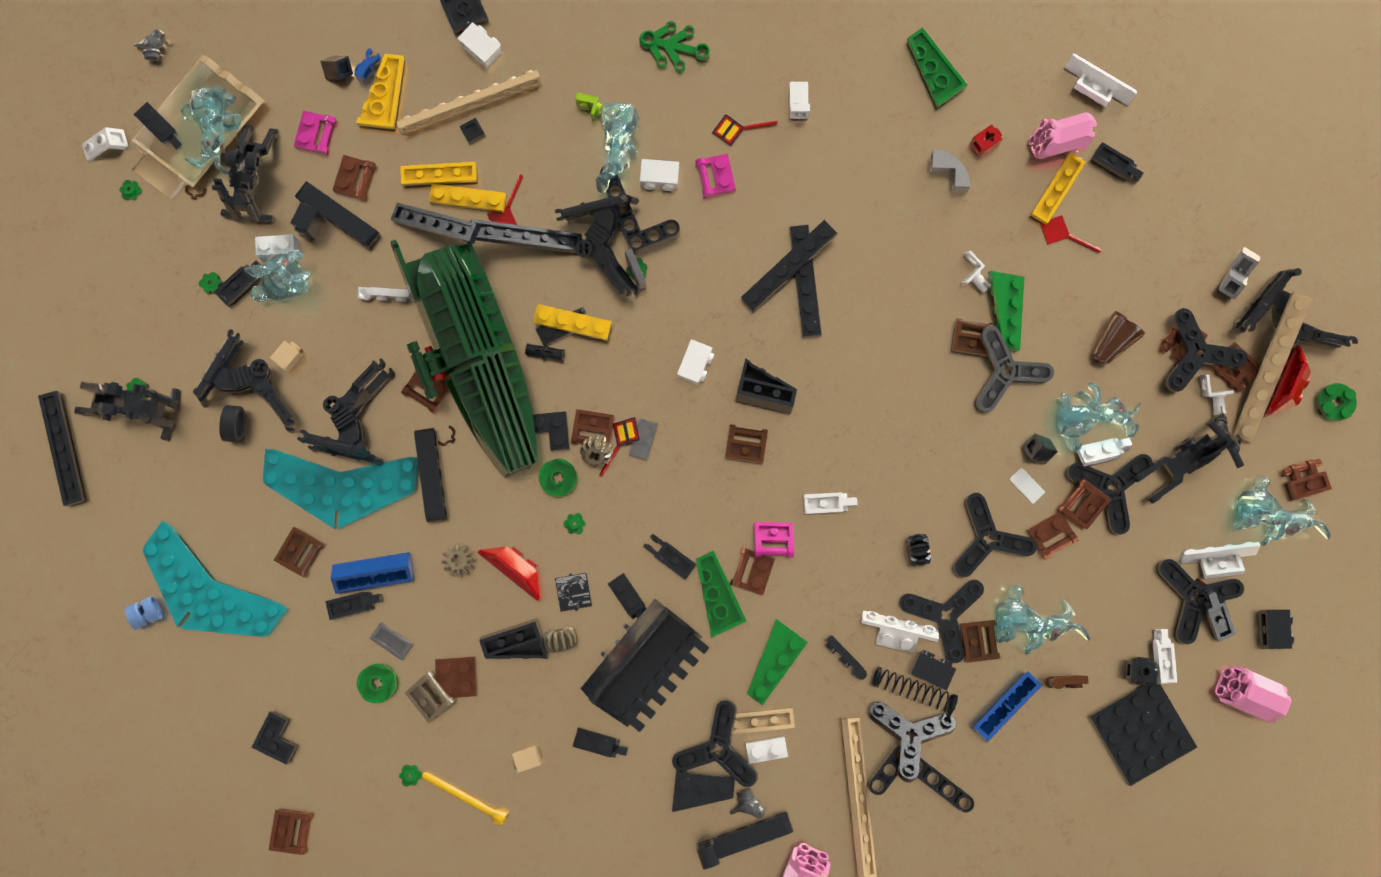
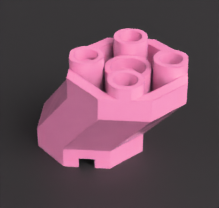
(1062, 135)
(1253, 694)
(807, 863)

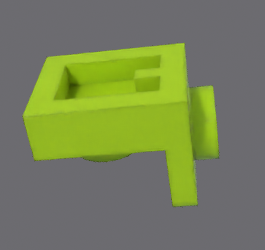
(587, 101)

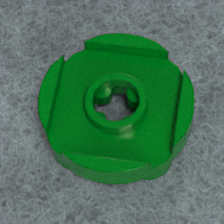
(1347, 402)
(548, 483)
(371, 673)

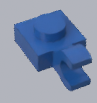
(364, 69)

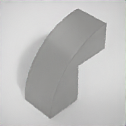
(948, 164)
(1238, 272)

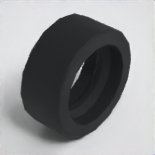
(232, 423)

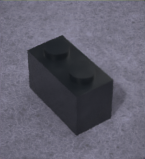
(307, 222)
(1276, 629)
(932, 670)

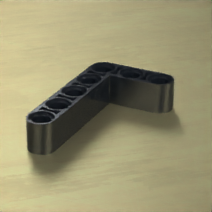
(636, 233)
(925, 769)
(742, 838)

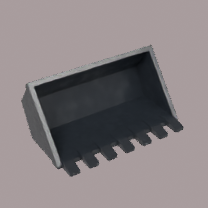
(642, 665)

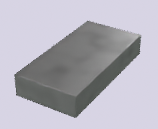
(634, 266)
(646, 432)
(391, 641)

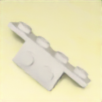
(1097, 83)
(1220, 560)
(899, 633)

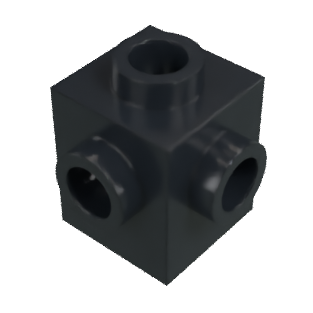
(1141, 671)

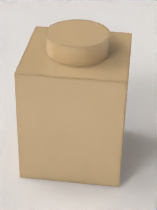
(287, 355)
(526, 759)

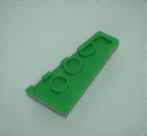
(936, 69)
(1008, 300)
(719, 598)
(778, 656)

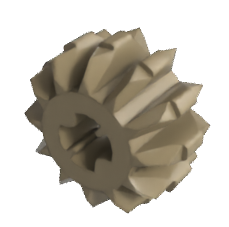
(596, 451)
(453, 566)
(559, 639)

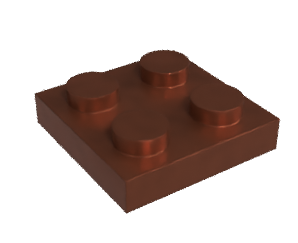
(457, 676)

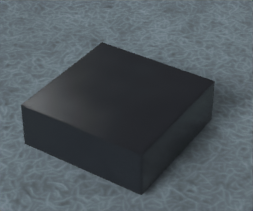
(472, 130)

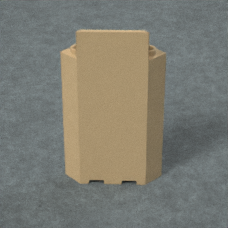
(163, 164)

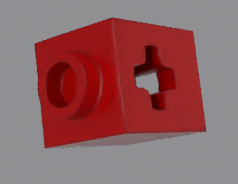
(983, 146)

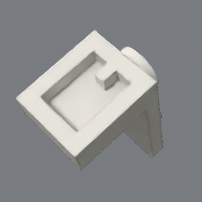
(798, 100)
(104, 140)

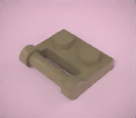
(425, 700)

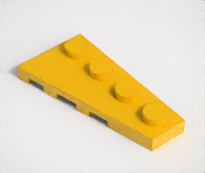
(383, 99)

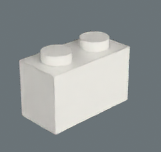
(480, 45)
(659, 174)
(271, 245)
(694, 362)
(766, 749)

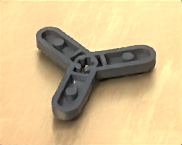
(999, 382)

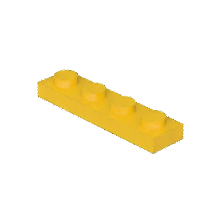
(438, 173)
(1058, 188)
(467, 198)
(572, 322)

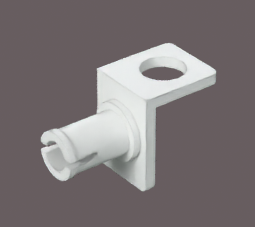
(975, 276)
(1217, 397)

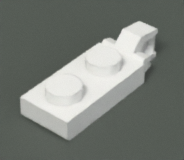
(383, 294)
(1103, 451)
(827, 503)
(1164, 657)

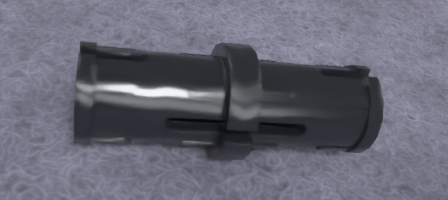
(558, 354)

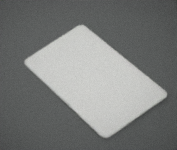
(1027, 485)

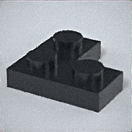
(556, 426)
(269, 740)

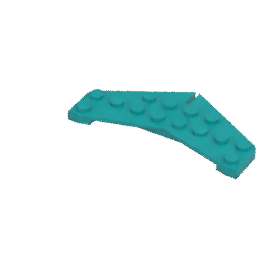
(350, 492)
(191, 590)

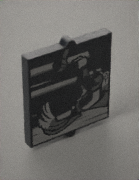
(573, 592)

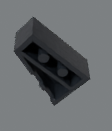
(764, 390)
(515, 642)
(699, 789)

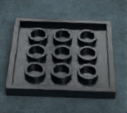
(1142, 732)

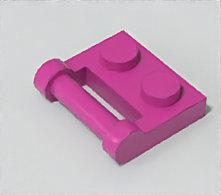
(309, 130)
(721, 172)
(773, 533)

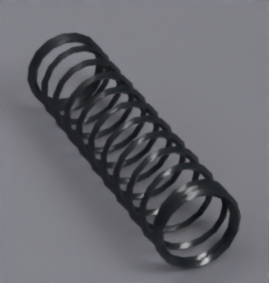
(878, 678)

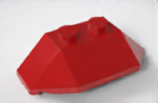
(1290, 384)
(515, 568)

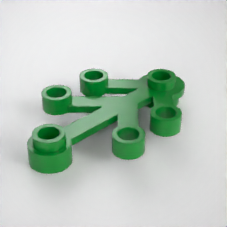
(671, 44)

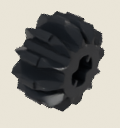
(919, 550)

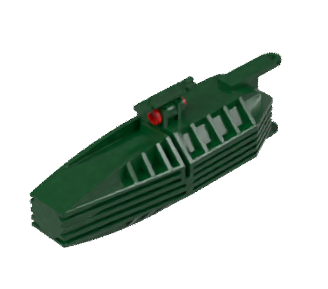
(471, 352)

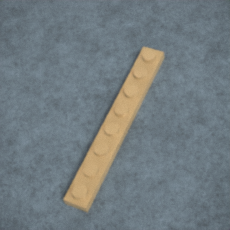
(462, 104)
(1272, 366)
(859, 797)

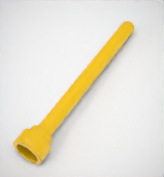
(497, 815)

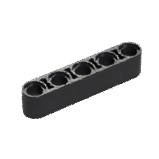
(337, 214)
(430, 475)

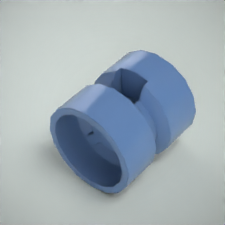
(146, 611)

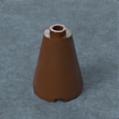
(1117, 338)

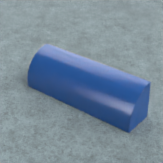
(371, 573)
(1007, 706)

